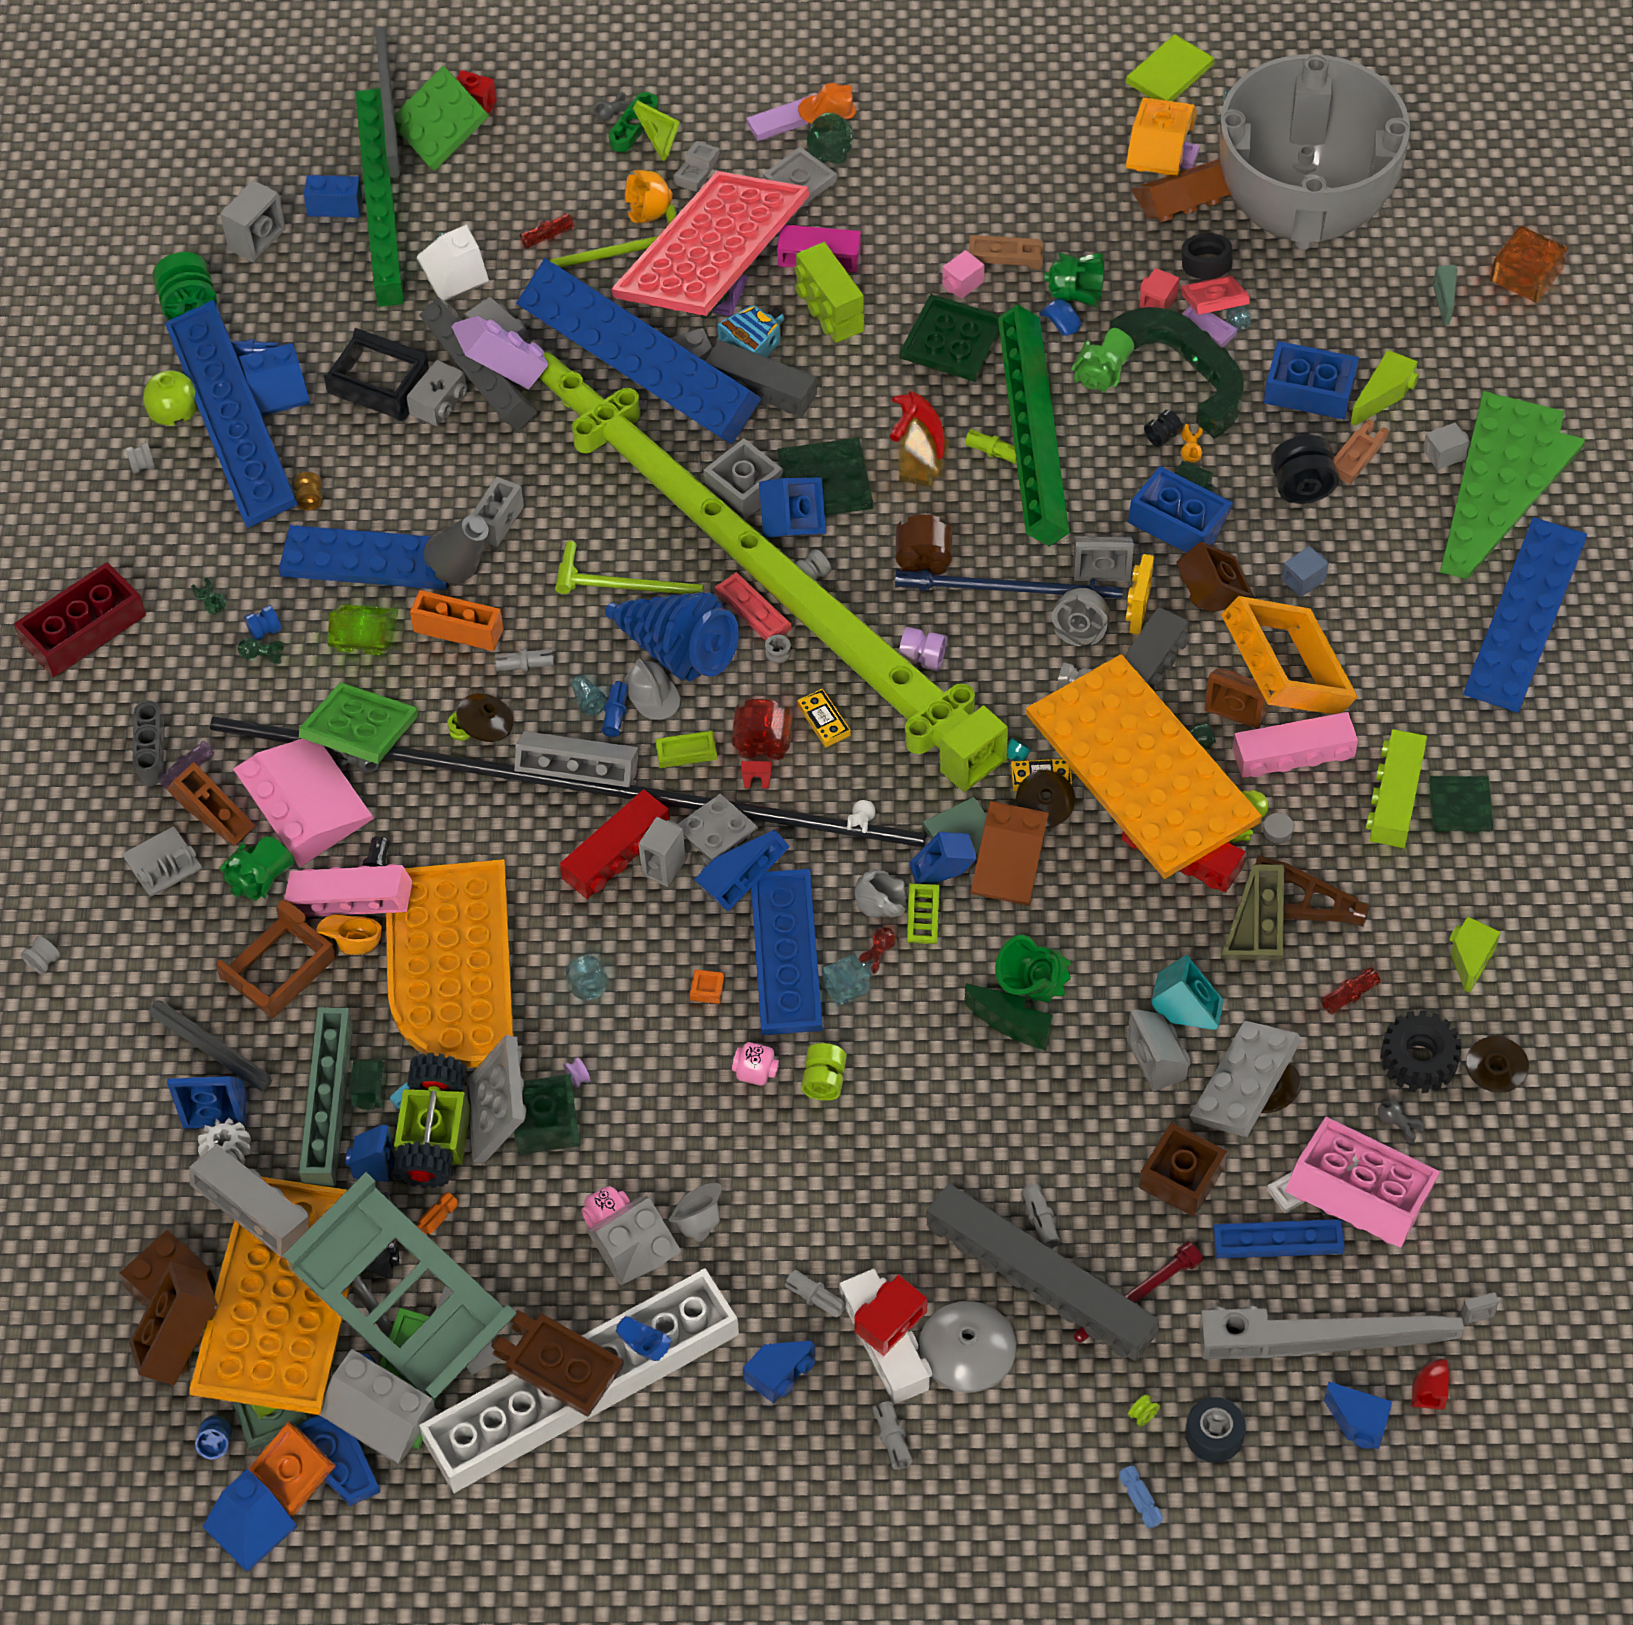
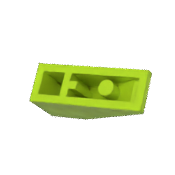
(1386, 386)

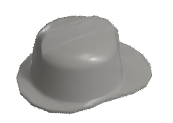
(652, 690)
(698, 1211)

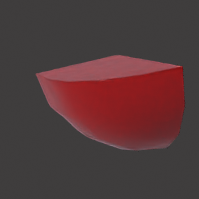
(1431, 1386)

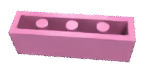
(1295, 745)
(349, 890)

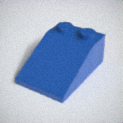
(208, 1098)

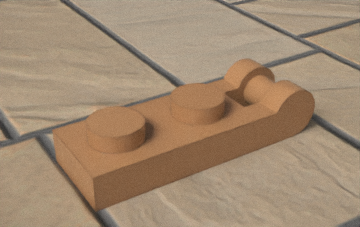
(1007, 250)

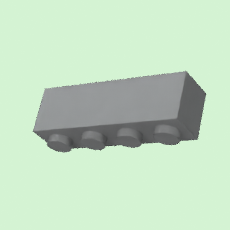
(576, 759)
(249, 1199)

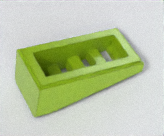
(923, 891)

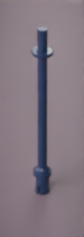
(925, 580)

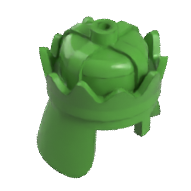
(1102, 365)

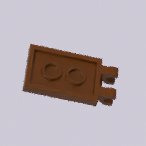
(558, 1361)

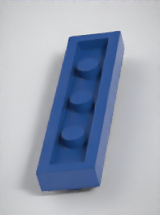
(1278, 1239)

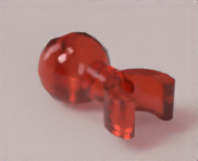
(882, 942)

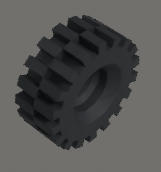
(1420, 1032)

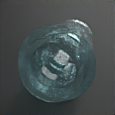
(588, 696)

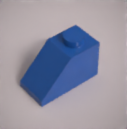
(943, 858)
(373, 1154)
(1358, 1414)

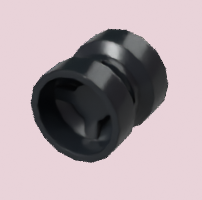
(1165, 426)

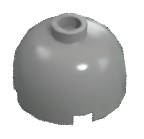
(1080, 617)

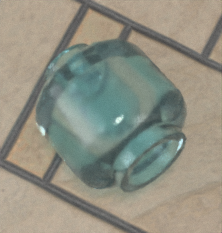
(586, 977)

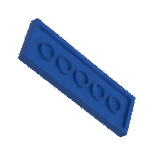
(357, 557)
(786, 953)

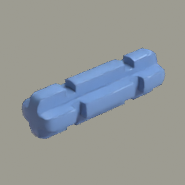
(1140, 1496)

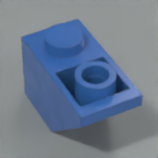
(778, 1366)

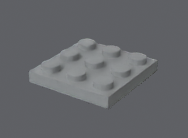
(495, 1099)

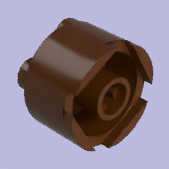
(924, 544)

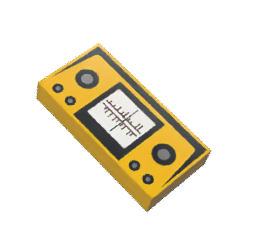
(823, 718)
(1022, 769)

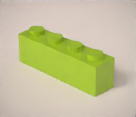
(1398, 788)

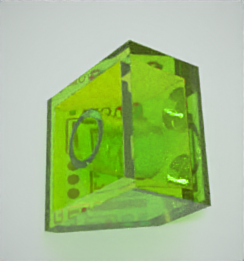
(361, 628)

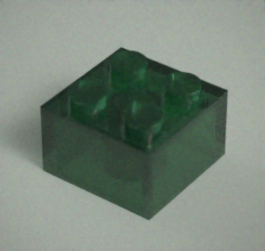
(549, 1116)

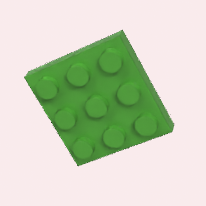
(439, 118)
(358, 723)

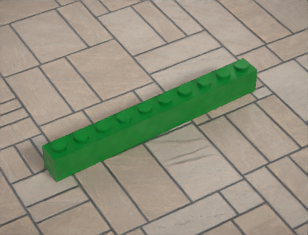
(379, 199)
(1033, 426)

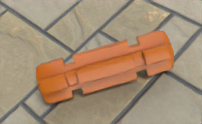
(437, 1213)

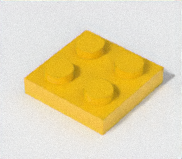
(1139, 594)

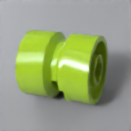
(823, 1072)

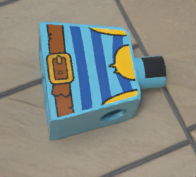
(752, 330)

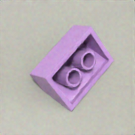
(500, 350)

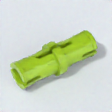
(991, 445)

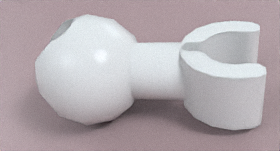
(863, 812)

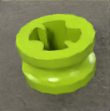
(457, 734)
(1144, 1410)

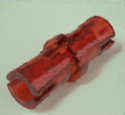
(560, 223)
(1350, 990)

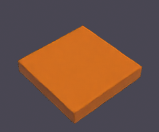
(292, 1467)

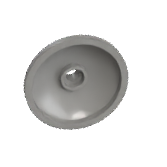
(963, 1363)

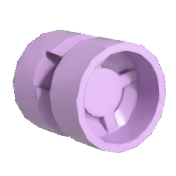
(922, 648)

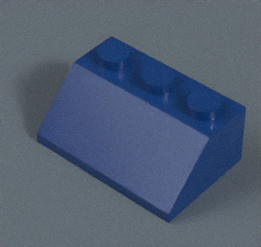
(1178, 510)

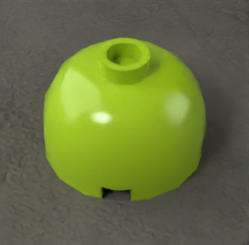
(169, 397)

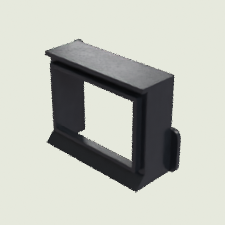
(369, 395)

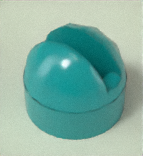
(1017, 750)

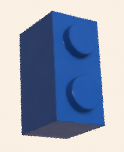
(333, 196)

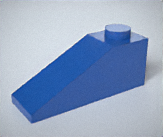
(736, 871)

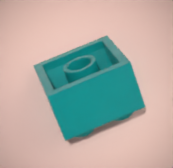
(1187, 996)

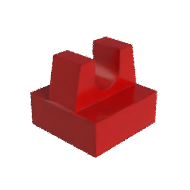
(759, 769)

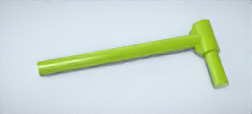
(611, 251)
(569, 578)

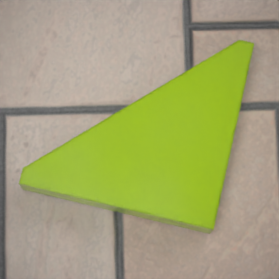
(658, 126)

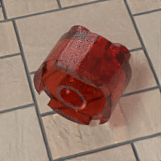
(761, 729)

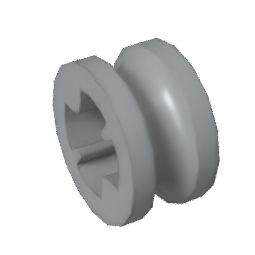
(782, 655)

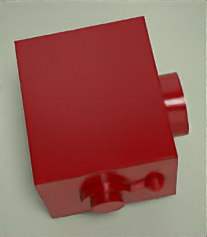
(480, 88)

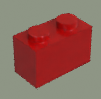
(890, 1314)

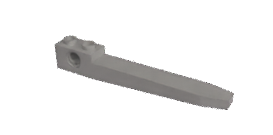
(1311, 1336)

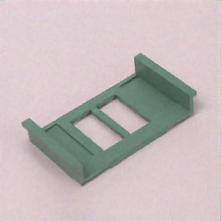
(350, 1239)

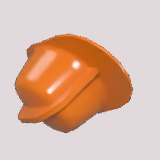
(830, 99)

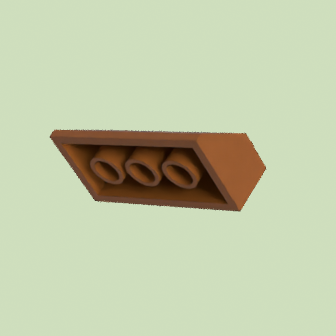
(1182, 192)

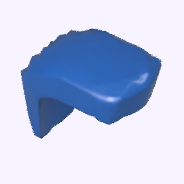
(1062, 316)
(643, 1339)

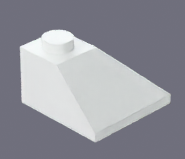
(453, 264)

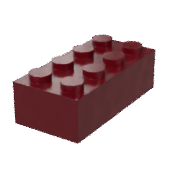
(80, 619)

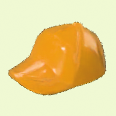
(352, 933)

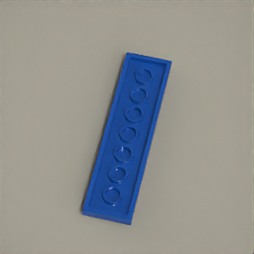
(1525, 615)

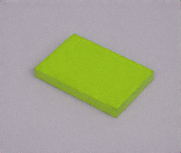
(1170, 69)

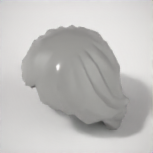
(880, 894)

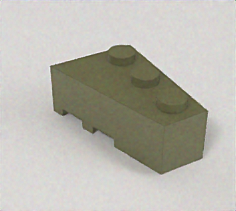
(1259, 918)

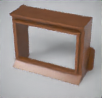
(290, 920)

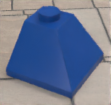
(248, 1521)

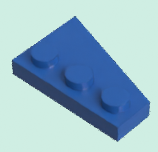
(352, 1475)

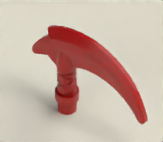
(918, 407)

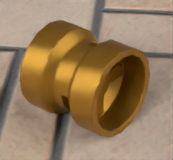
(308, 491)

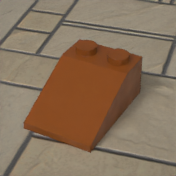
(1009, 853)

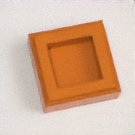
(707, 986)

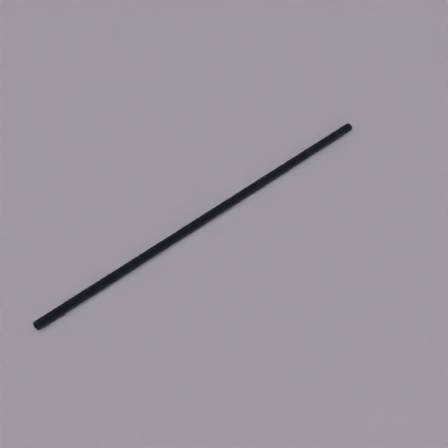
(667, 798)

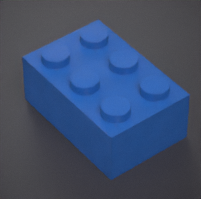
(1311, 380)

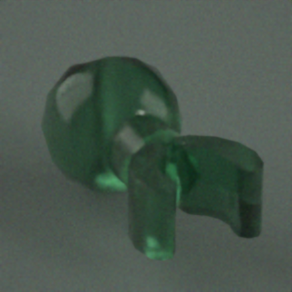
(213, 602)
(252, 649)

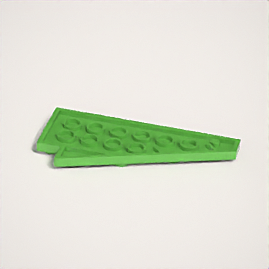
(1508, 467)

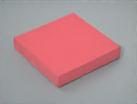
(1215, 294)

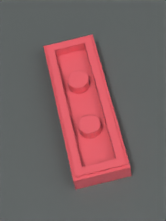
(752, 607)

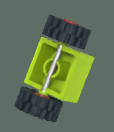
(431, 1121)

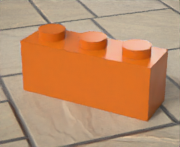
(456, 620)

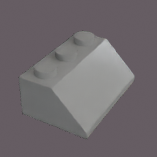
(376, 1406)

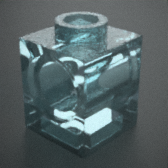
(846, 979)

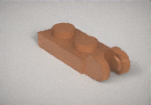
(1359, 451)

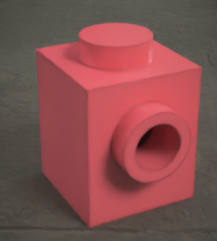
(1158, 290)

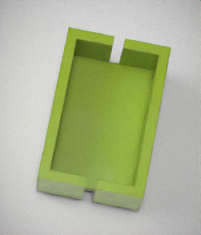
(829, 292)

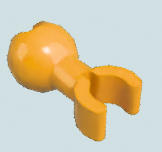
(1191, 450)

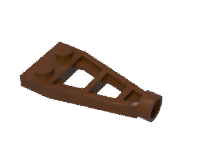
(1311, 885)

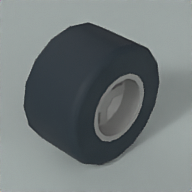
(1215, 1417)

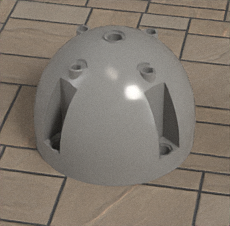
(1312, 146)

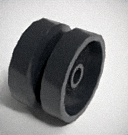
(1304, 469)

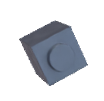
(1305, 571)

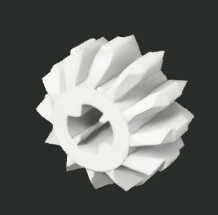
(228, 1136)

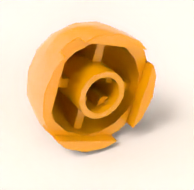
(647, 196)

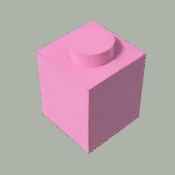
(962, 274)

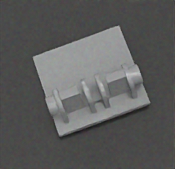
(717, 828)
(162, 861)

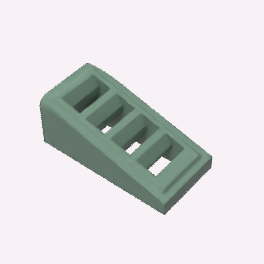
(1445, 288)

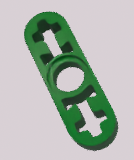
(632, 132)

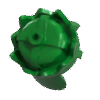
(1077, 278)
(256, 868)
(1031, 969)

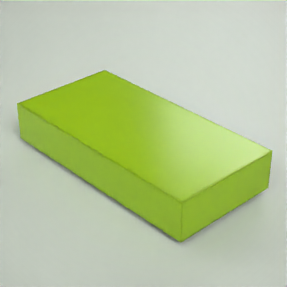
(686, 749)

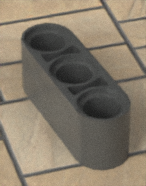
(147, 728)

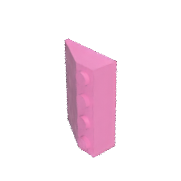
(303, 797)
(1376, 1196)

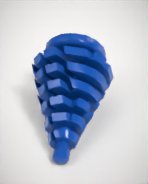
(683, 632)

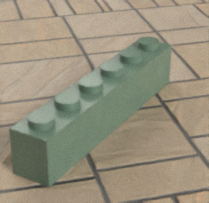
(326, 1097)

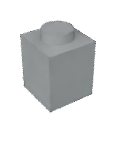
(1446, 445)

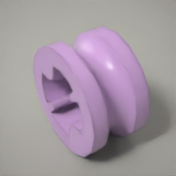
(578, 1072)

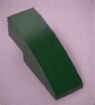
(1009, 1016)

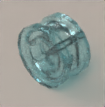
(1238, 317)

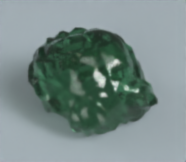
(828, 143)

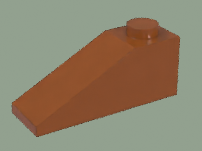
(210, 804)

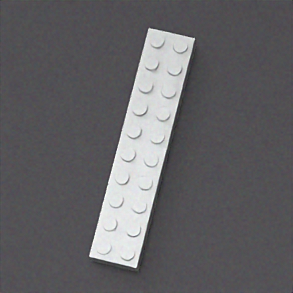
(518, 1417)

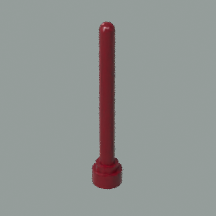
(1186, 1257)

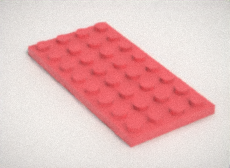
(710, 243)

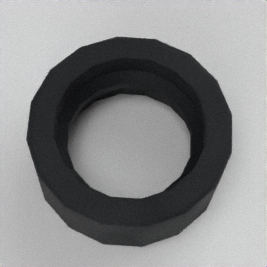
(1207, 267)

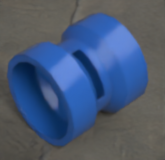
(262, 623)
(211, 1444)

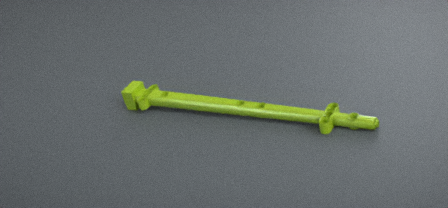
(968, 739)

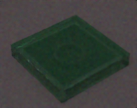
(1460, 803)

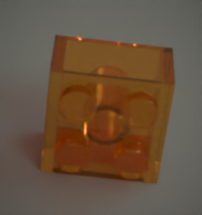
(1528, 264)

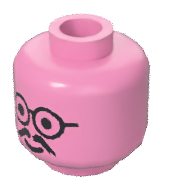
(755, 1063)
(603, 1204)

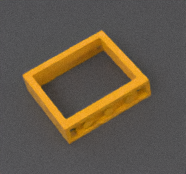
(1332, 689)

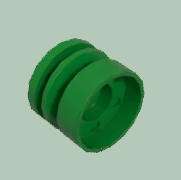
(182, 283)

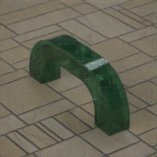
(1198, 349)

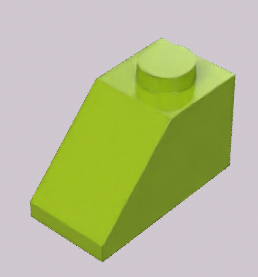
(1472, 950)

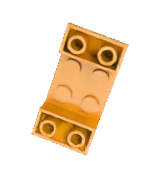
(1160, 136)

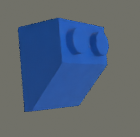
(275, 379)
(792, 507)

